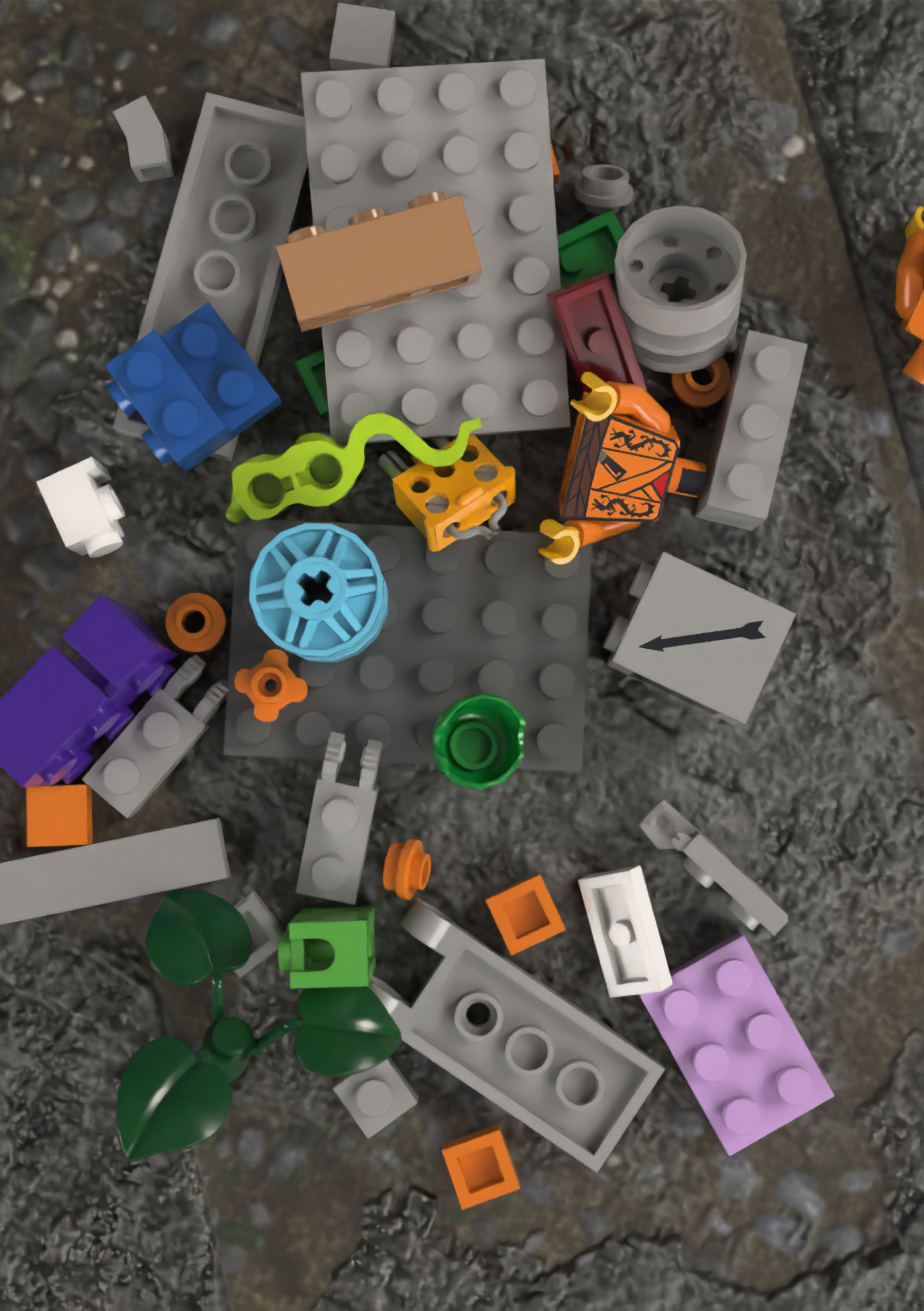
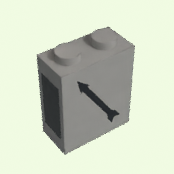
(698, 638)

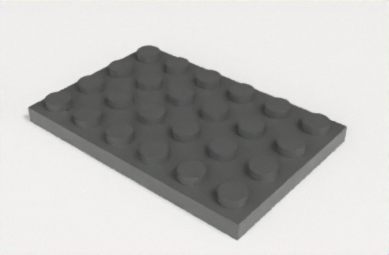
(455, 627)

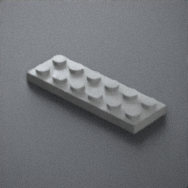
(228, 217)

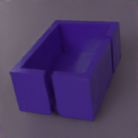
(68, 707)

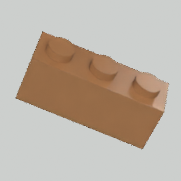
(379, 260)

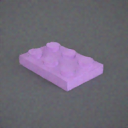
(736, 1044)

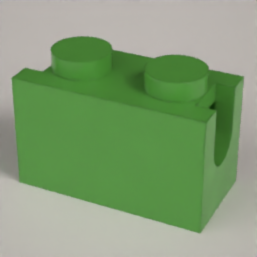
(329, 947)

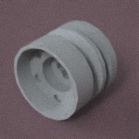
(680, 287)

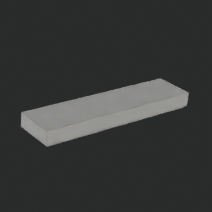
(112, 871)

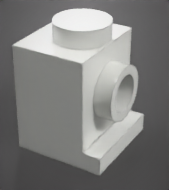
(84, 508)

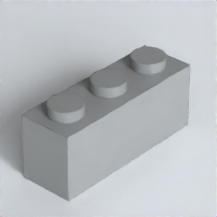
(751, 431)

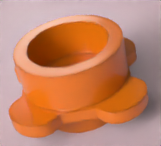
(254, 681)

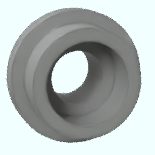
(603, 188)

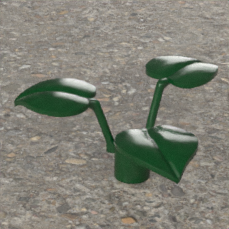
(181, 1098)

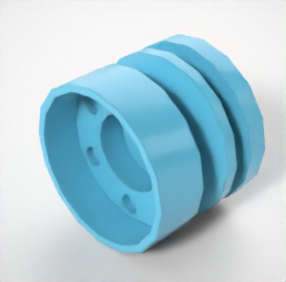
(322, 630)

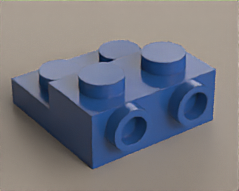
(191, 388)

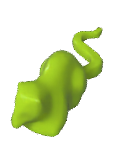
(323, 469)

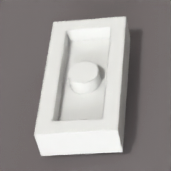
(625, 932)

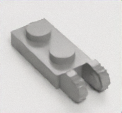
(155, 741)
(339, 825)

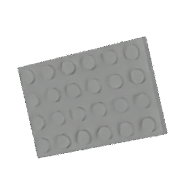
(477, 347)

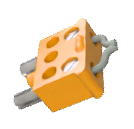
(455, 498)

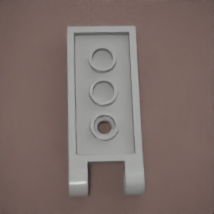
(534, 1051)

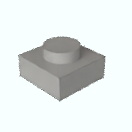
(376, 1096)

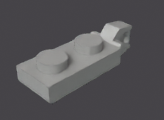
(709, 865)

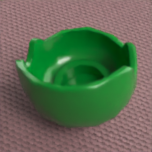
(478, 740)

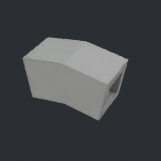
(146, 141)

